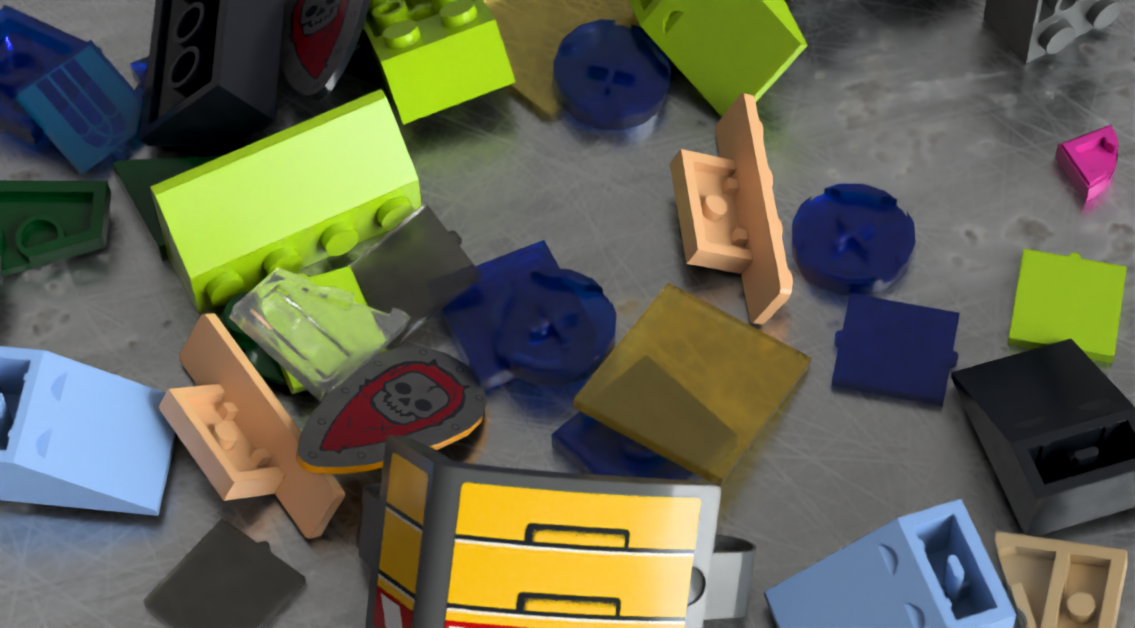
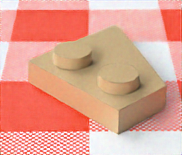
(1061, 581)

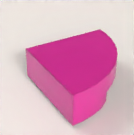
(1090, 160)

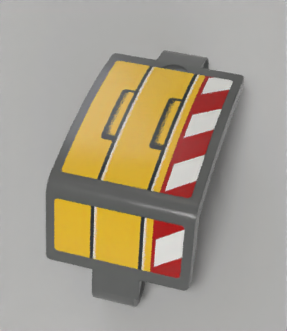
(543, 548)

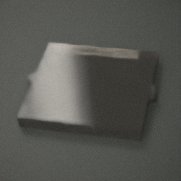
(415, 269)
(225, 583)

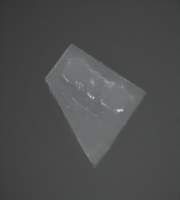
(315, 329)

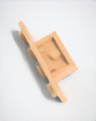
(731, 210)
(243, 431)

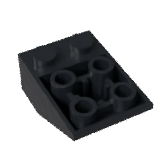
(1053, 435)

